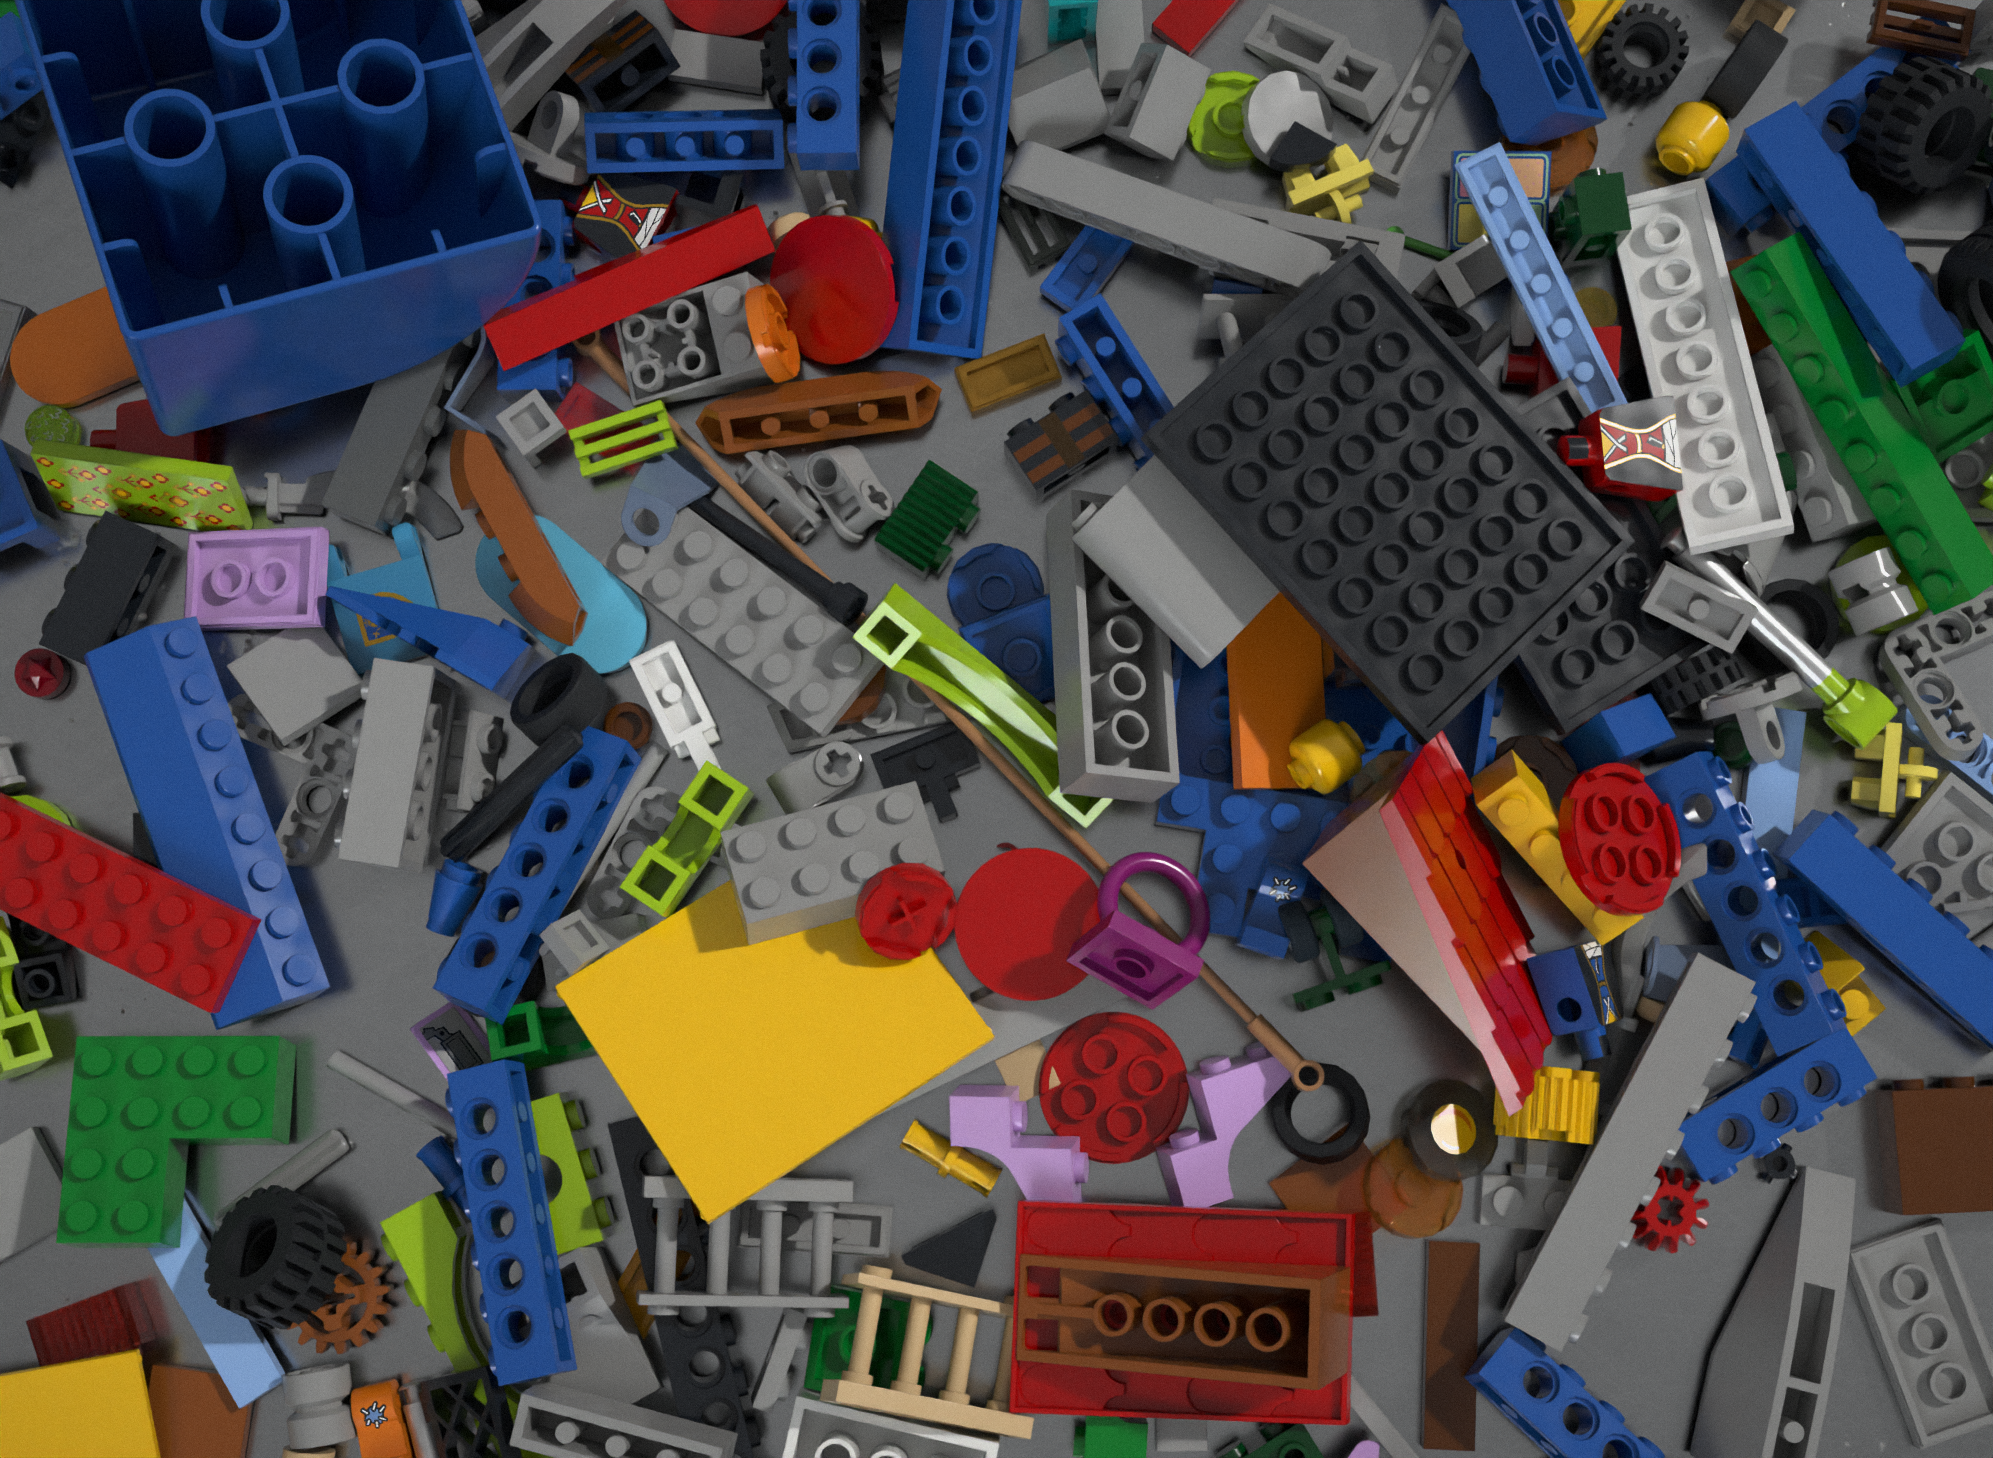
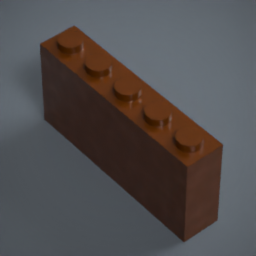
(1936, 1146)

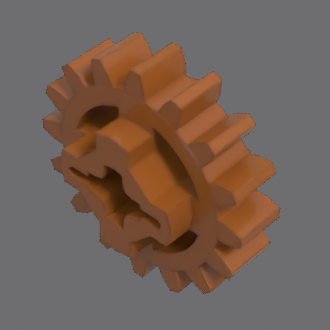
(339, 1317)

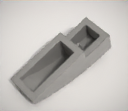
(1345, 75)

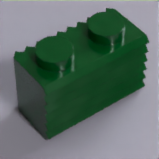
(928, 520)

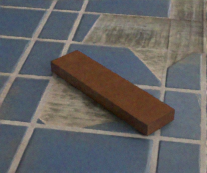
(1450, 1344)

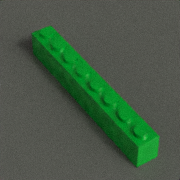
(1866, 423)

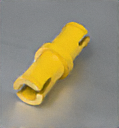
(950, 1159)

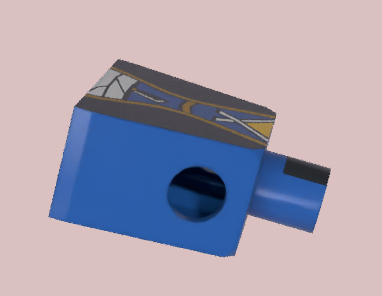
(1579, 994)

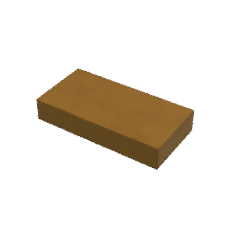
(1007, 374)

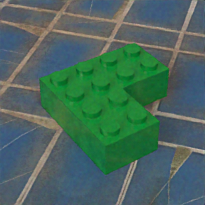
(138, 1112)

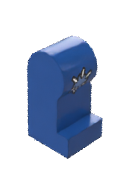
(1262, 926)

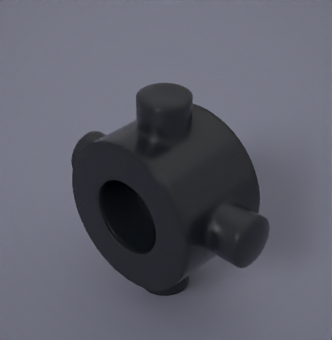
(1778, 1164)

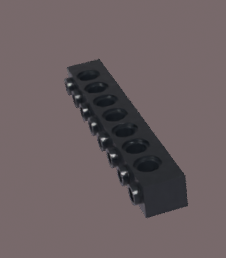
(680, 1342)

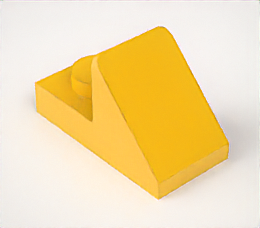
(1842, 974)

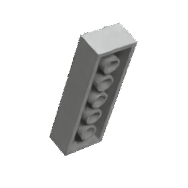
(1107, 675)

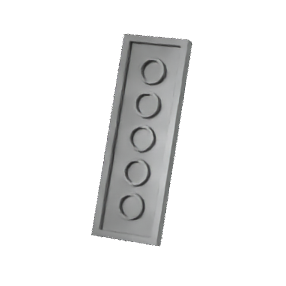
(747, 617)

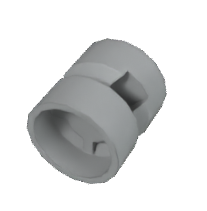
(1872, 591)
(319, 1406)

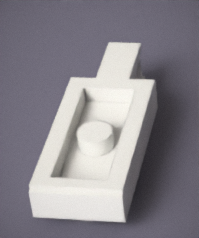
(677, 702)

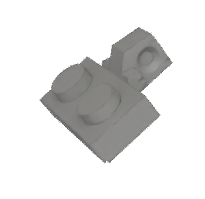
(1526, 1195)

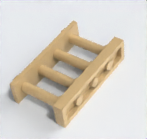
(904, 1395)

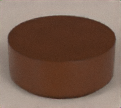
(630, 723)

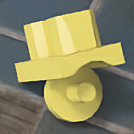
(1332, 195)
(1883, 792)

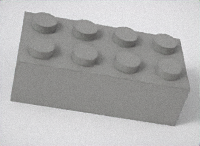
(395, 766)
(816, 861)

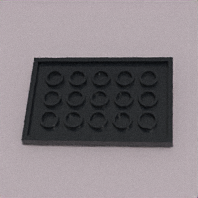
(1603, 639)

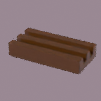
(1920, 44)

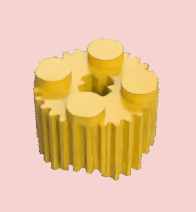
(1559, 1108)

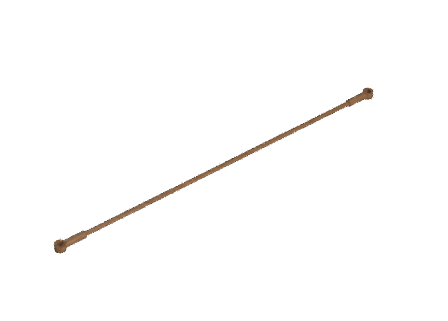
(1257, 1025)

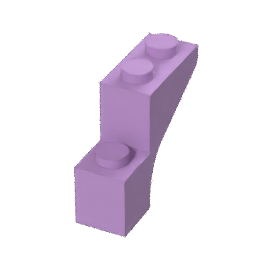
(1226, 1100)
(992, 1122)

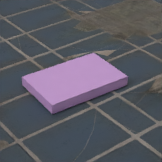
(257, 578)

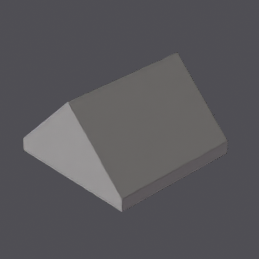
(1057, 99)

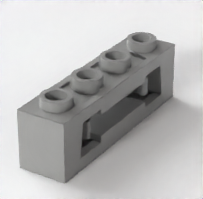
(1332, 234)

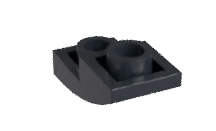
(44, 966)

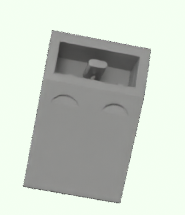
(691, 345)
(604, 1335)

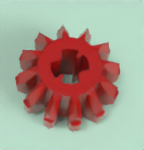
(1682, 1212)

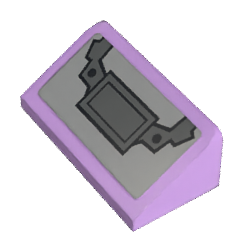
(452, 1039)

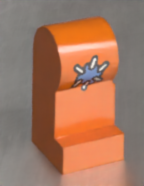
(381, 1421)

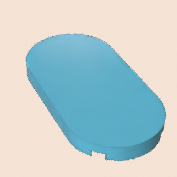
(615, 616)

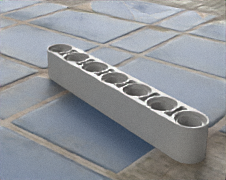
(1164, 220)

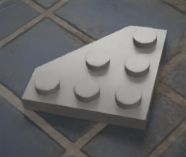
(1947, 846)

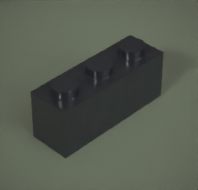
(105, 587)

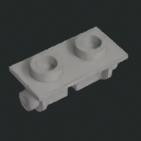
(825, 191)
(771, 479)
(477, 740)

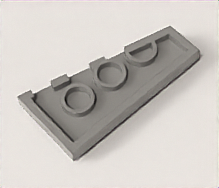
(900, 710)

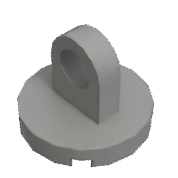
(551, 140)
(1755, 712)

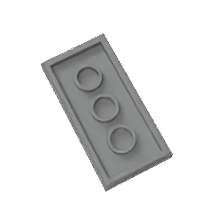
(1926, 1331)

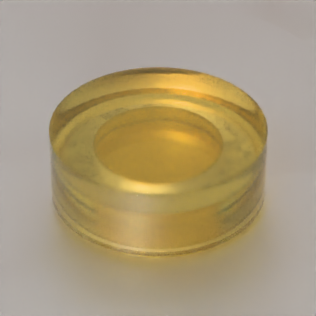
(1597, 306)

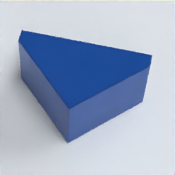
(1619, 734)

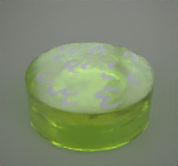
(51, 424)

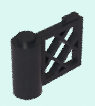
(450, 1428)

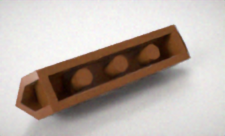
(818, 410)
(544, 590)

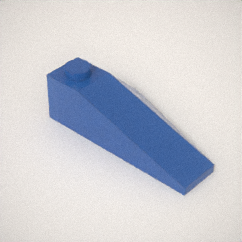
(463, 642)

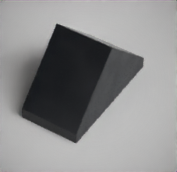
(956, 1251)

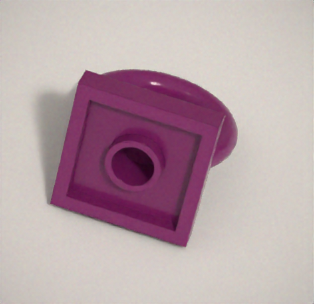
(1134, 955)

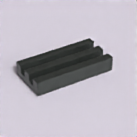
(1046, 254)

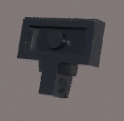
(932, 762)

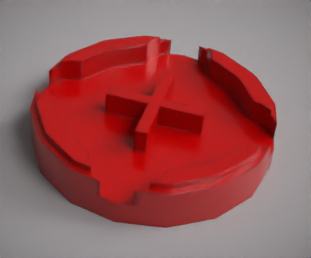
(906, 910)

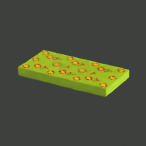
(142, 487)

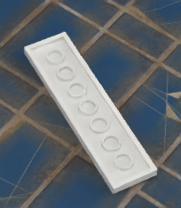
(1700, 356)

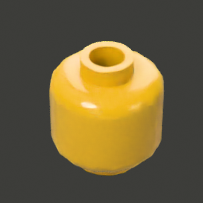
(1692, 137)
(1325, 756)

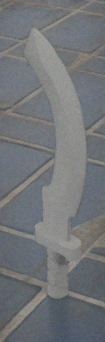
(306, 498)
(1628, 952)

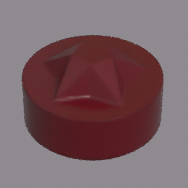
(42, 673)

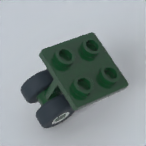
(1313, 932)

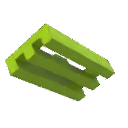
(618, 421)

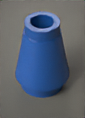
(452, 896)

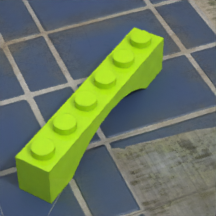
(929, 651)
(431, 1249)

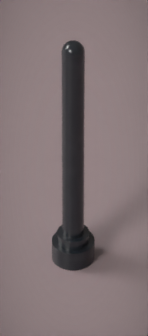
(842, 601)

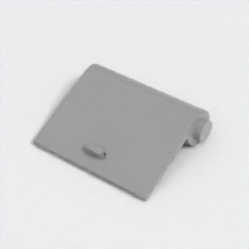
(1174, 562)

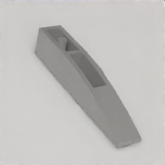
(536, 46)
(1781, 1339)

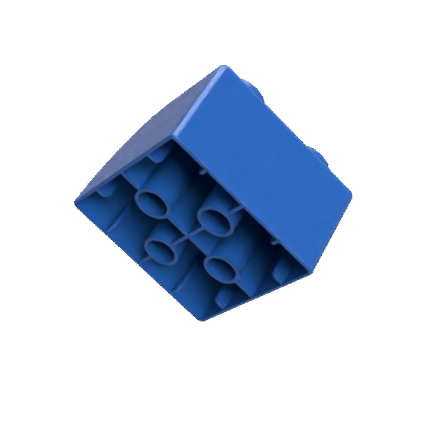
(284, 189)

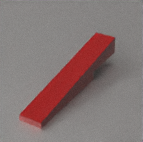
(627, 286)

